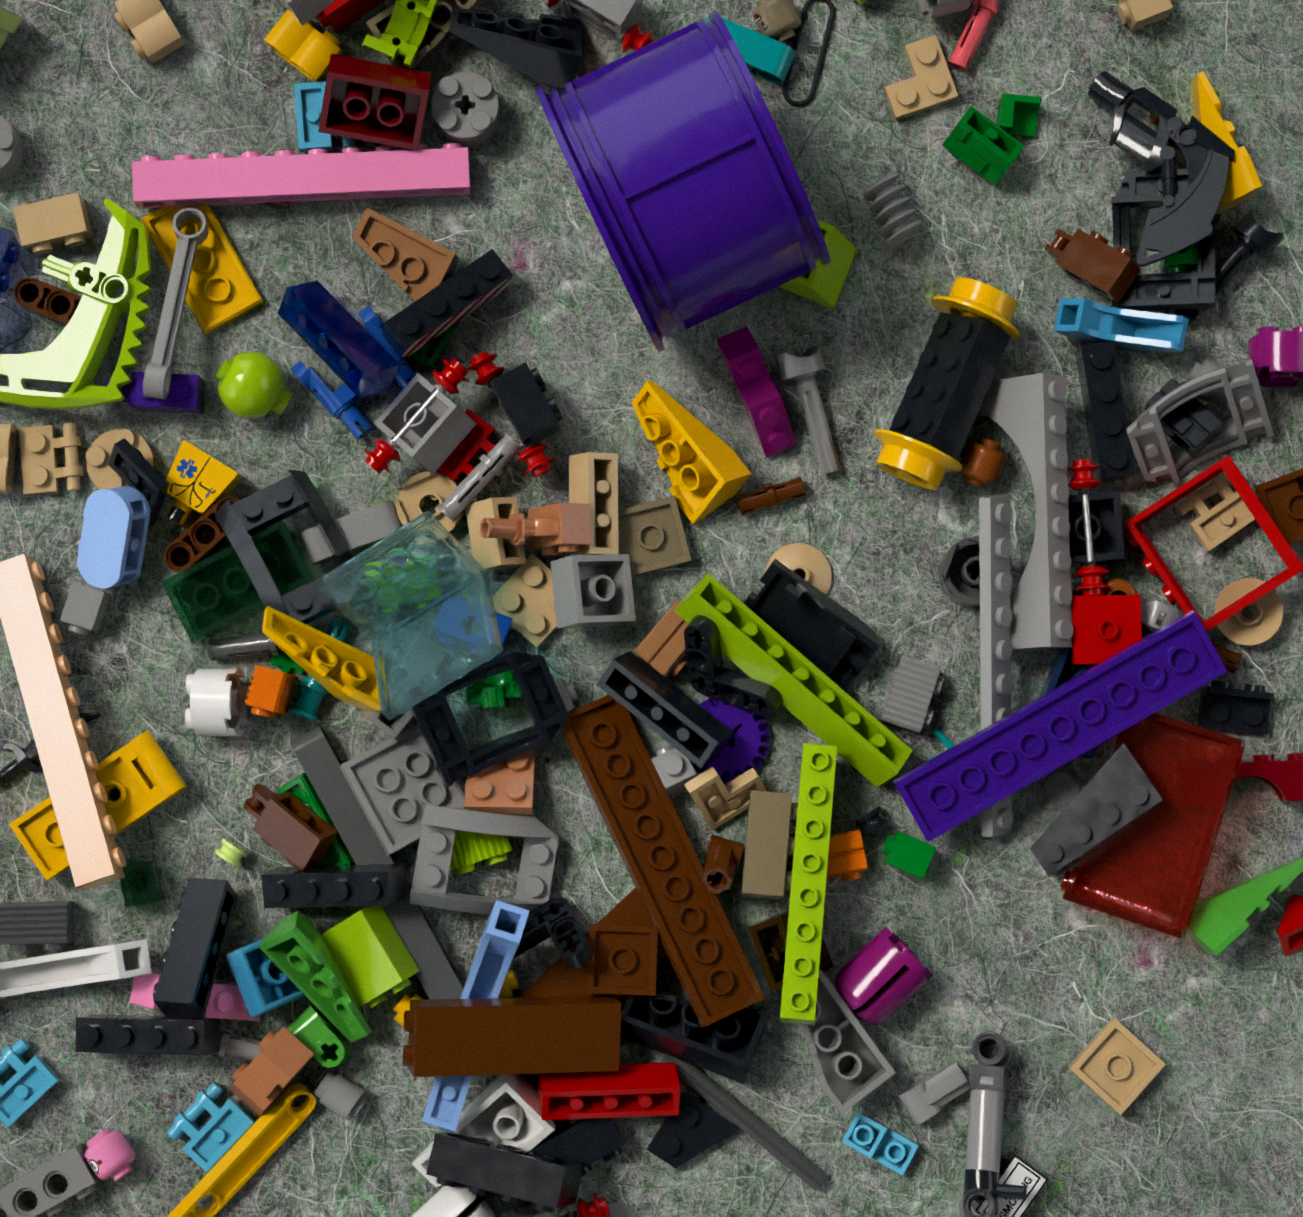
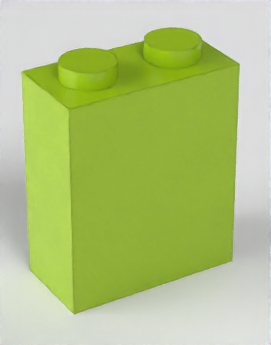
(370, 955)

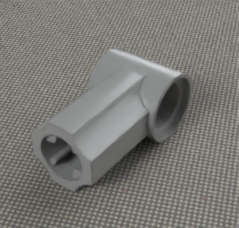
(927, 1096)

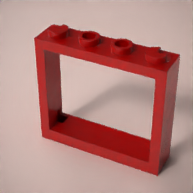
(1156, 564)

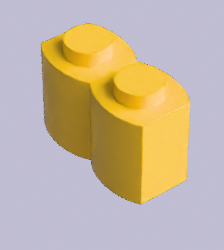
(303, 46)

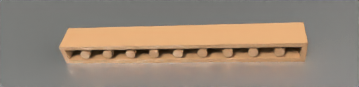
(57, 725)

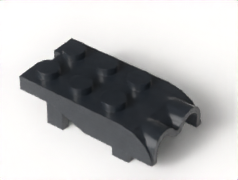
(814, 624)

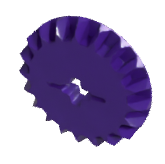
(751, 740)

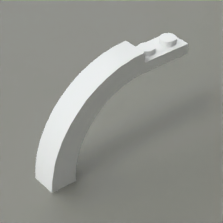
(74, 968)

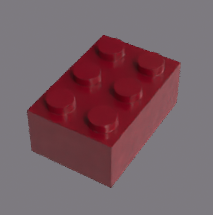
(374, 102)

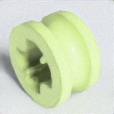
(231, 852)

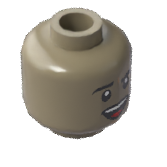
(777, 19)

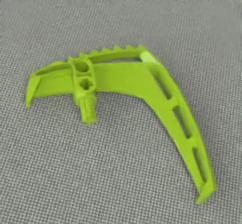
(84, 341)

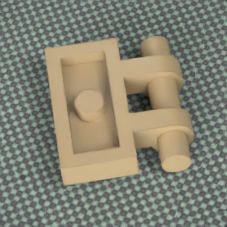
(40, 461)
(1220, 521)

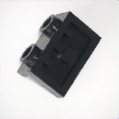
(1234, 708)

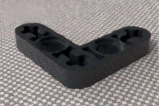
(716, 682)
(553, 921)

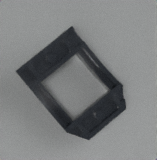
(1166, 290)
(266, 508)
(443, 735)

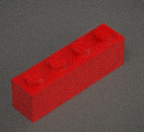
(630, 1092)

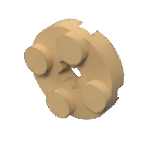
(99, 454)
(417, 489)

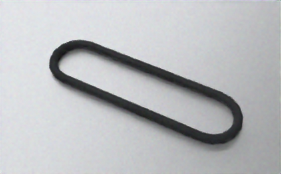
(821, 56)

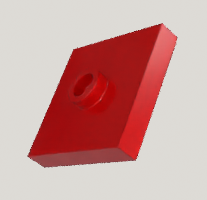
(1104, 626)

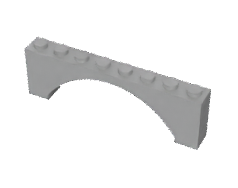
(1035, 419)

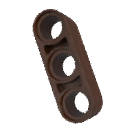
(47, 300)
(191, 539)

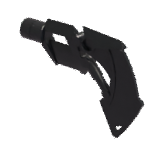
(1189, 216)

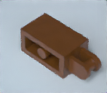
(1095, 262)
(290, 826)

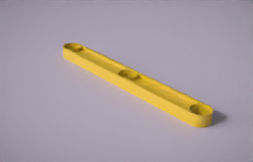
(248, 1154)

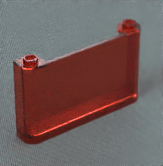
(1160, 862)

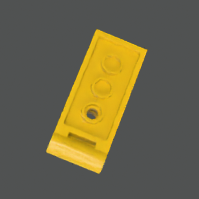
(144, 781)

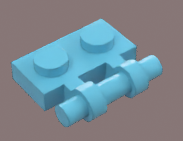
(308, 113)
(26, 1086)
(218, 1134)

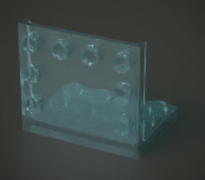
(420, 607)

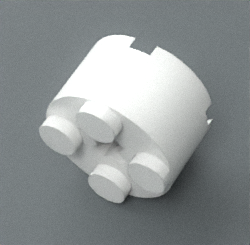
(216, 702)

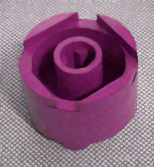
(1277, 356)

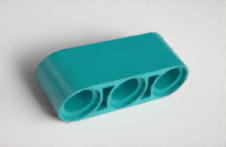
(762, 54)

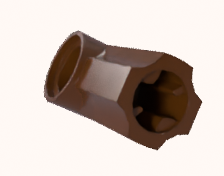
(721, 863)

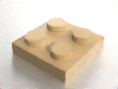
(529, 601)
(1116, 1066)

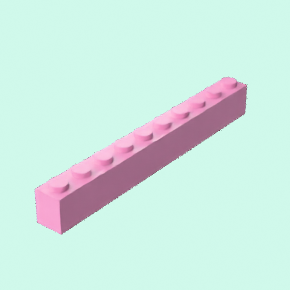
(301, 176)

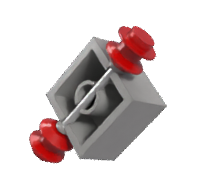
(611, 18)
(423, 421)

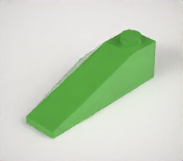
(1223, 915)
(308, 963)

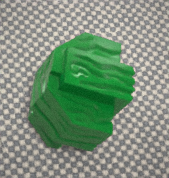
(493, 691)

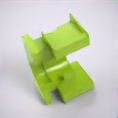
(407, 27)

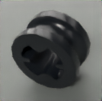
(871, 821)

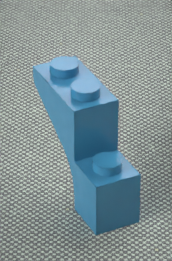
(1129, 328)

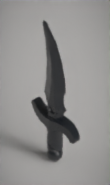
(29, 755)

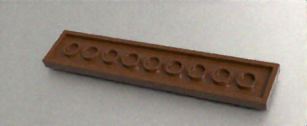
(661, 860)

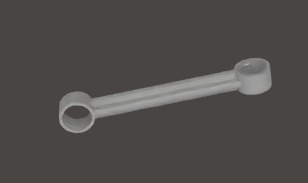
(158, 372)

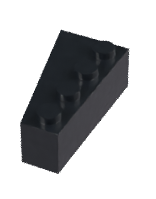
(1101, 811)

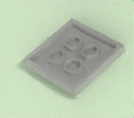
(394, 786)

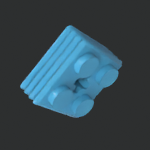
(256, 985)

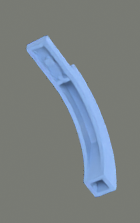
(484, 980)

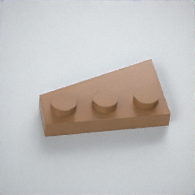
(405, 255)

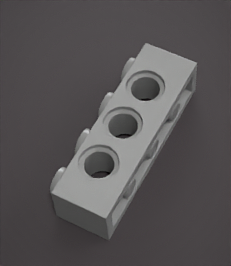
(40, 1182)

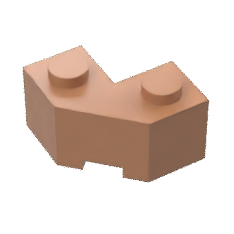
(270, 1070)

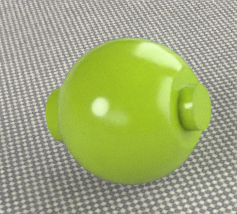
(252, 385)

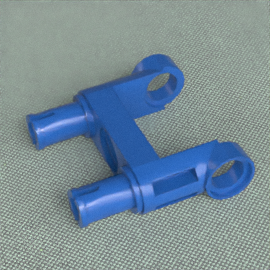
(343, 400)

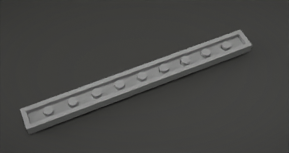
(995, 634)

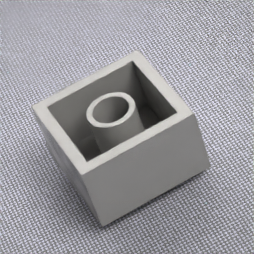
(593, 591)

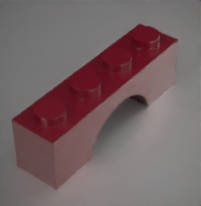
(1281, 776)

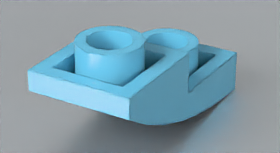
(881, 1143)

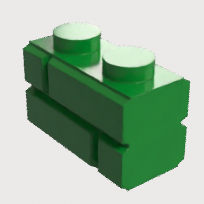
(982, 145)

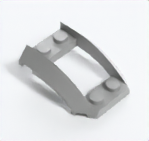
(1247, 420)
(436, 852)

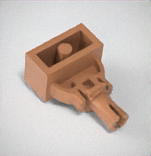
(549, 528)

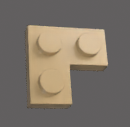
(929, 86)
(719, 801)

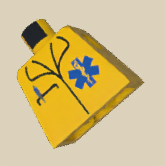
(197, 482)

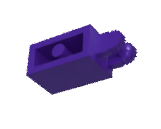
(184, 395)

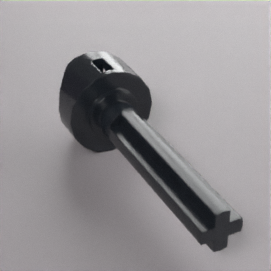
(1251, 240)

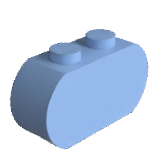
(113, 536)

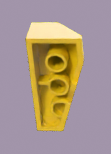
(1242, 176)
(697, 461)
(332, 663)

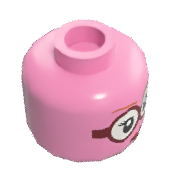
(110, 1155)

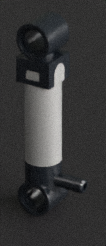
(985, 1126)

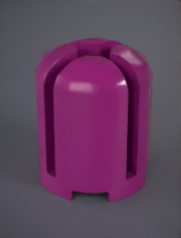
(880, 978)

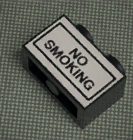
(1014, 1172)

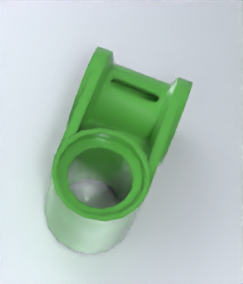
(316, 1034)

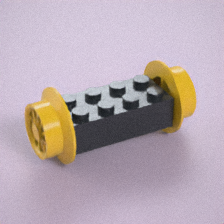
(948, 383)

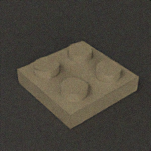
(653, 536)

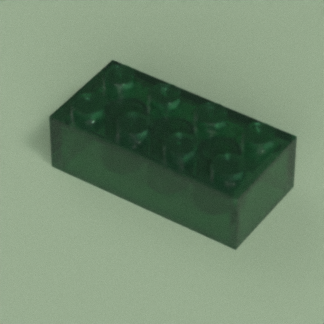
(219, 592)

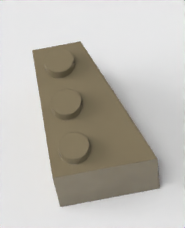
(768, 846)

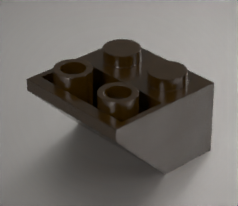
(770, 945)

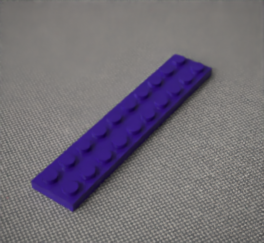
(1060, 726)

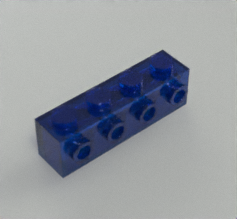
(338, 339)

